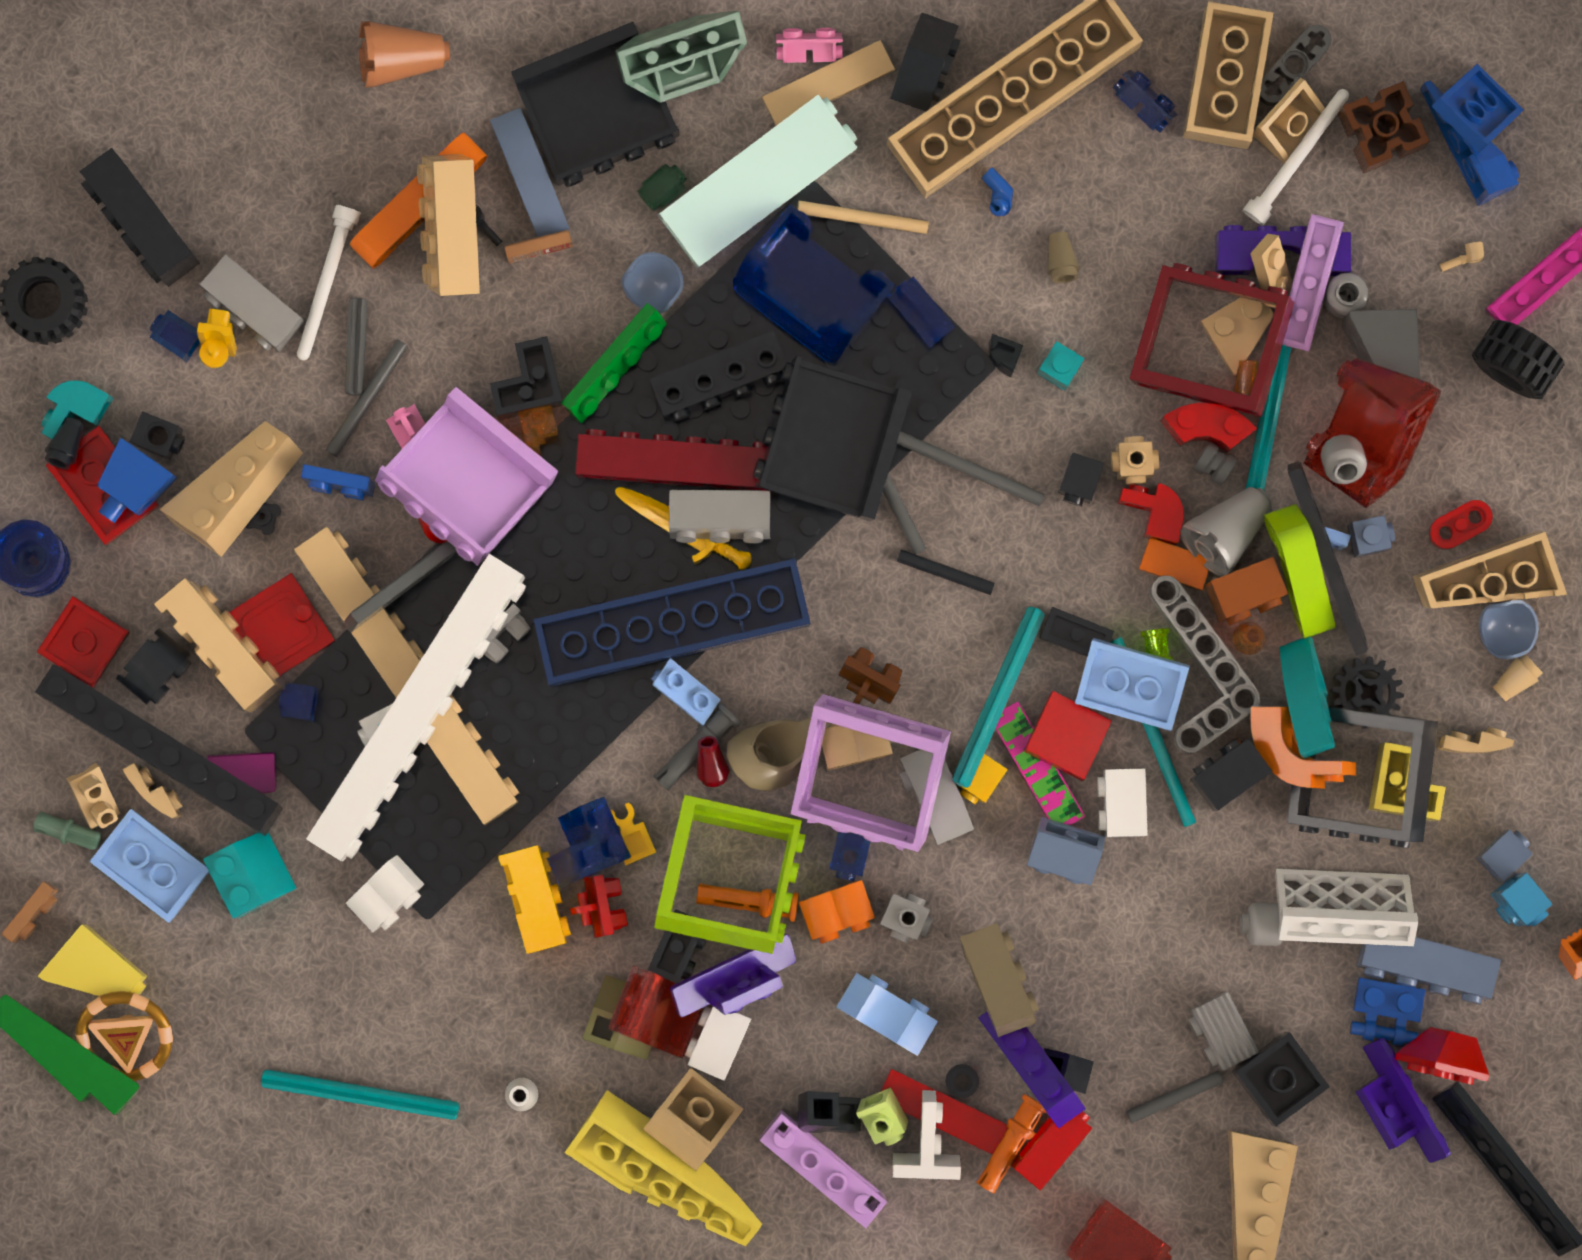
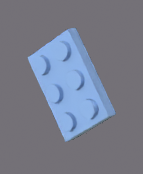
(1132, 684)
(150, 865)

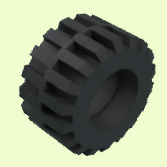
(23, 281)
(1518, 359)

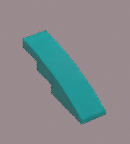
(1306, 697)

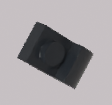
(828, 1113)

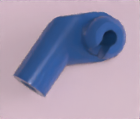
(1002, 193)

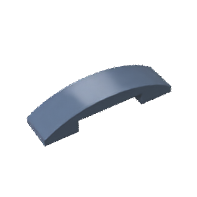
(529, 173)

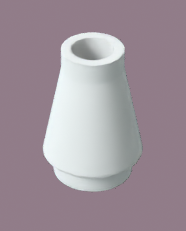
(530, 1090)

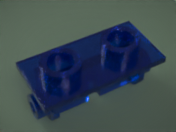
(1155, 107)
(921, 311)

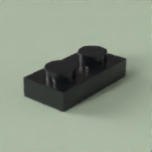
(1073, 632)

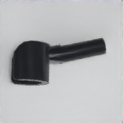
(483, 227)

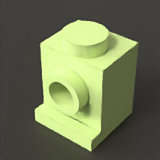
(886, 1108)

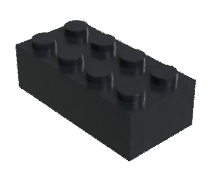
(144, 224)

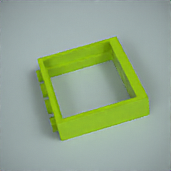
(742, 820)

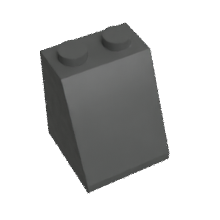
(1385, 338)

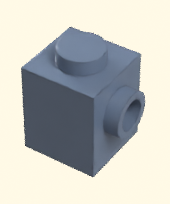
(1371, 536)

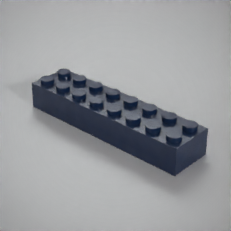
(672, 622)

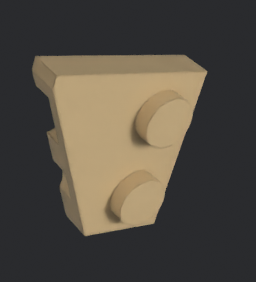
(1237, 329)

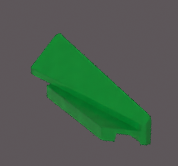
(66, 1059)

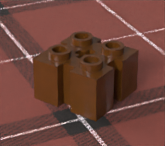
(1390, 108)

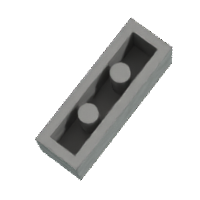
(251, 304)
(719, 515)

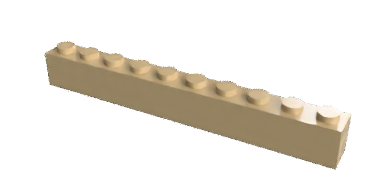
(395, 661)

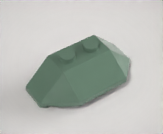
(682, 55)

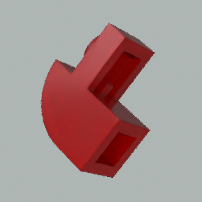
(1164, 509)

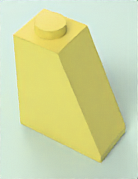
(92, 966)

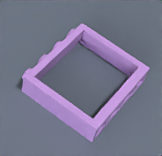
(880, 725)
(823, 1169)

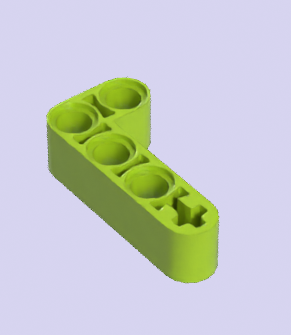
(1301, 570)

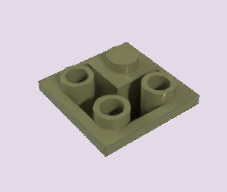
(600, 1019)

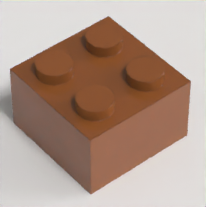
(1246, 590)

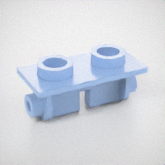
(685, 691)

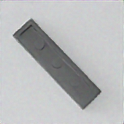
(399, 586)

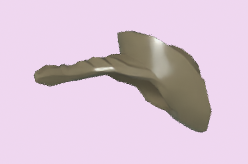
(780, 739)

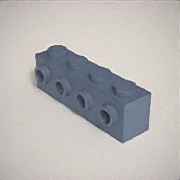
(1433, 965)

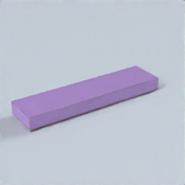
(1312, 279)

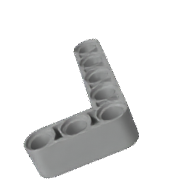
(1207, 663)

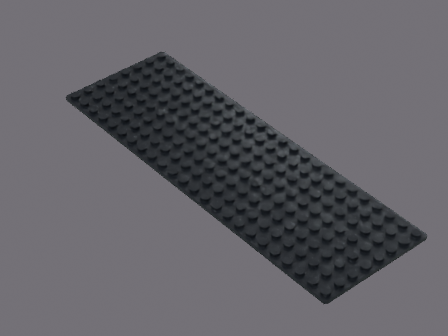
(587, 550)

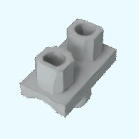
(515, 625)

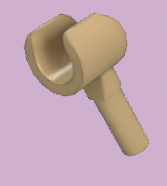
(1474, 254)

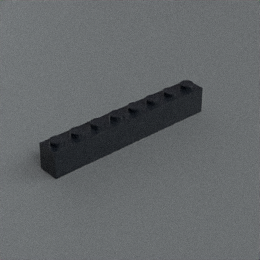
(159, 750)

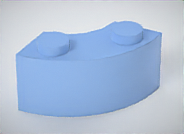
(886, 1013)

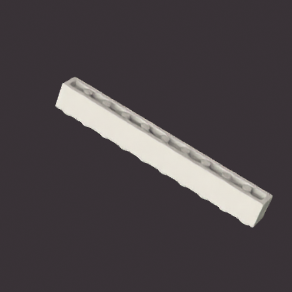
(416, 708)

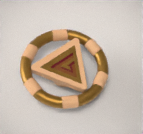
(126, 1034)

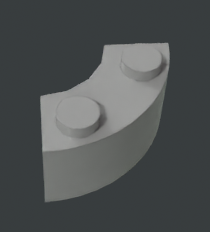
(949, 812)

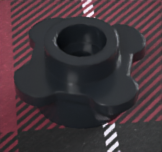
(267, 524)

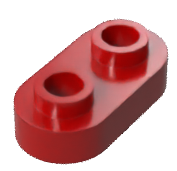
(1459, 524)

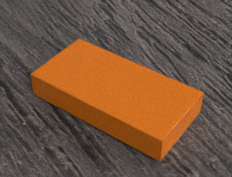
(1173, 561)

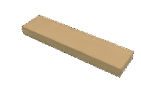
(830, 81)

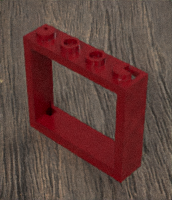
(1199, 392)

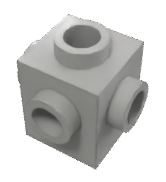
(893, 917)

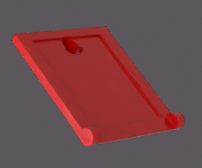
(273, 626)

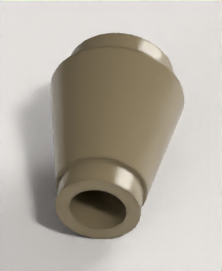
(1061, 258)

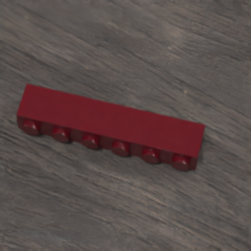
(667, 460)

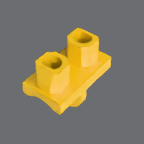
(216, 339)

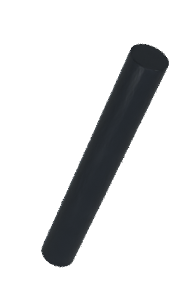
(945, 572)

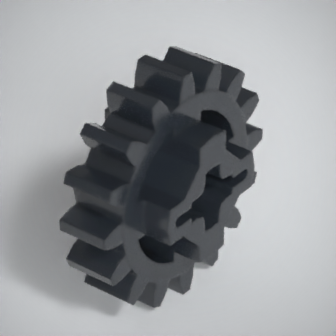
(1378, 683)

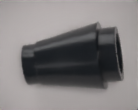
(65, 444)

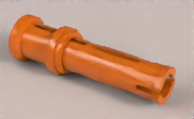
(744, 900)
(1019, 1129)

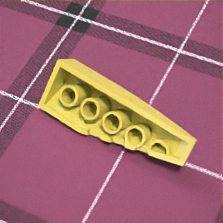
(631, 1159)

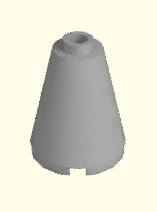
(1227, 529)

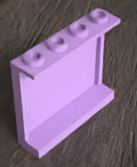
(466, 477)

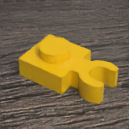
(635, 836)

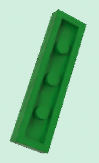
(614, 363)

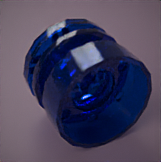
(28, 539)

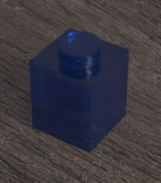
(175, 335)

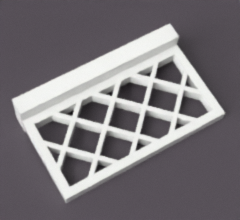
(1344, 922)

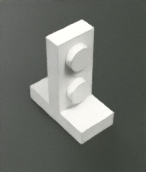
(930, 1161)

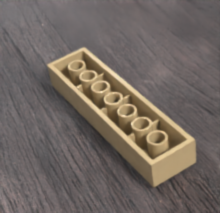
(1013, 93)

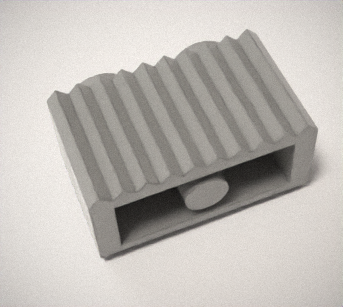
(1223, 1032)

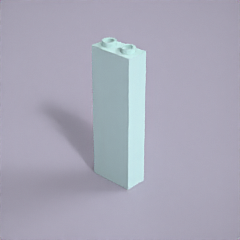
(758, 180)

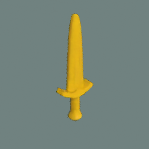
(659, 515)

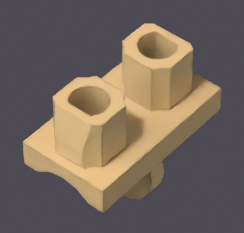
(94, 797)

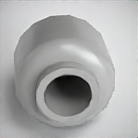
(1353, 287)
(1343, 459)
(1261, 924)

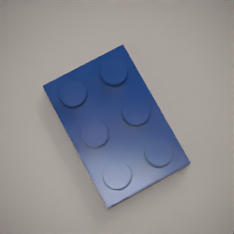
(1477, 108)

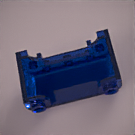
(808, 287)

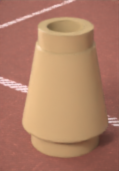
(1518, 677)

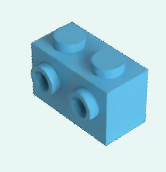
(1521, 901)

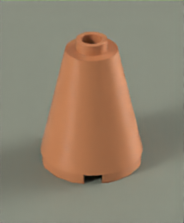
(398, 53)

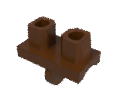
(868, 682)

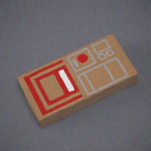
(538, 246)

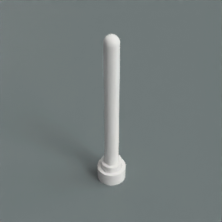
(1260, 207)
(344, 221)

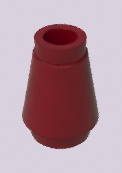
(711, 764)

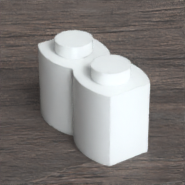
(385, 894)

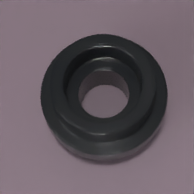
(973, 1081)

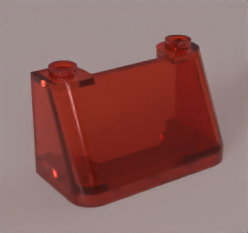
(1388, 419)

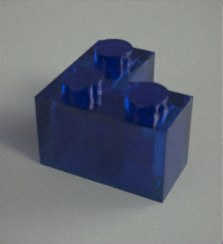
(593, 843)

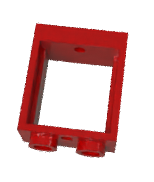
(1050, 1149)

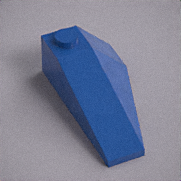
(1485, 172)

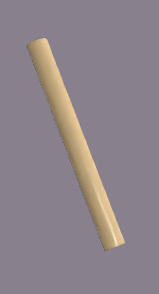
(863, 217)

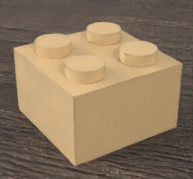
(693, 1119)

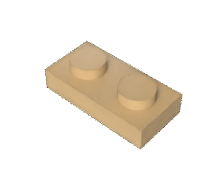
(1271, 265)

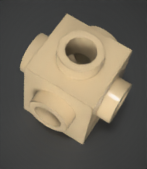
(1131, 472)

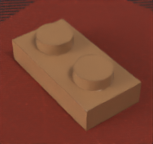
(22, 924)

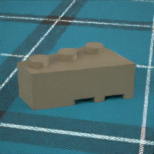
(999, 979)

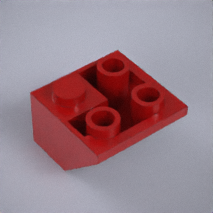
(1445, 1056)

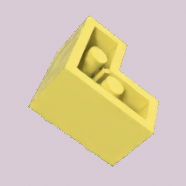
(1391, 783)

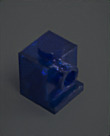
(298, 702)
(844, 843)

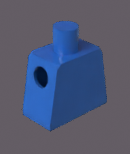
(132, 481)

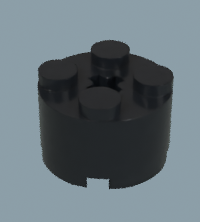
(154, 667)

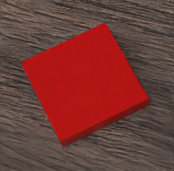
(83, 642)
(1067, 736)

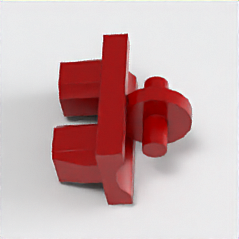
(595, 906)

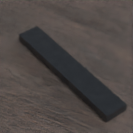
(1328, 558)
(1508, 1169)

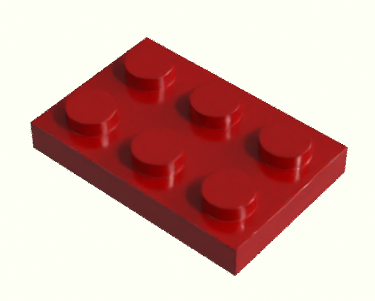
(81, 486)

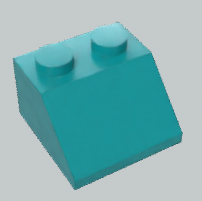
(249, 874)

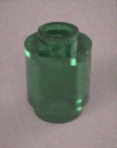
(662, 186)

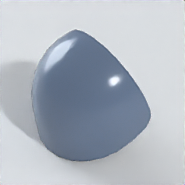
(653, 281)
(1508, 628)

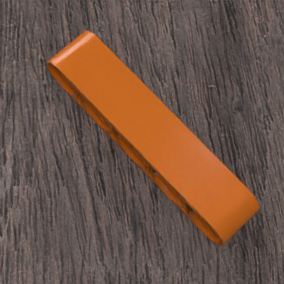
(402, 214)

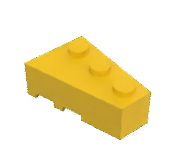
(535, 899)

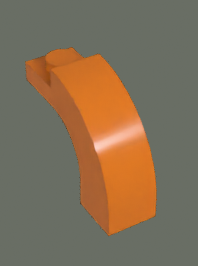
(1278, 746)

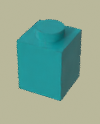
(1060, 366)

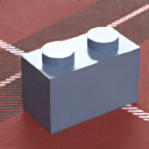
(1066, 851)

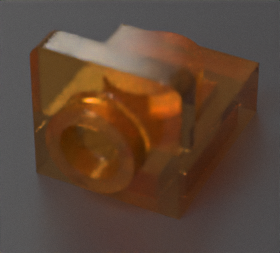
(536, 426)

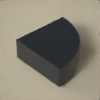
(1004, 354)

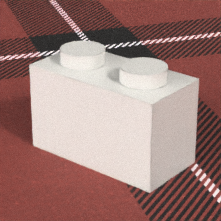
(1123, 803)
(718, 1042)

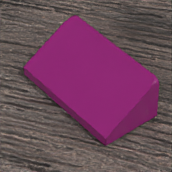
(252, 768)

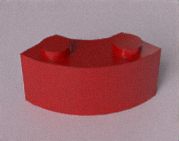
(1208, 423)

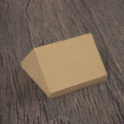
(1289, 120)

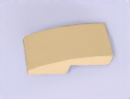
(1484, 742)
(160, 798)

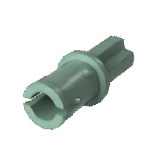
(66, 831)

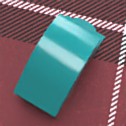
(77, 399)

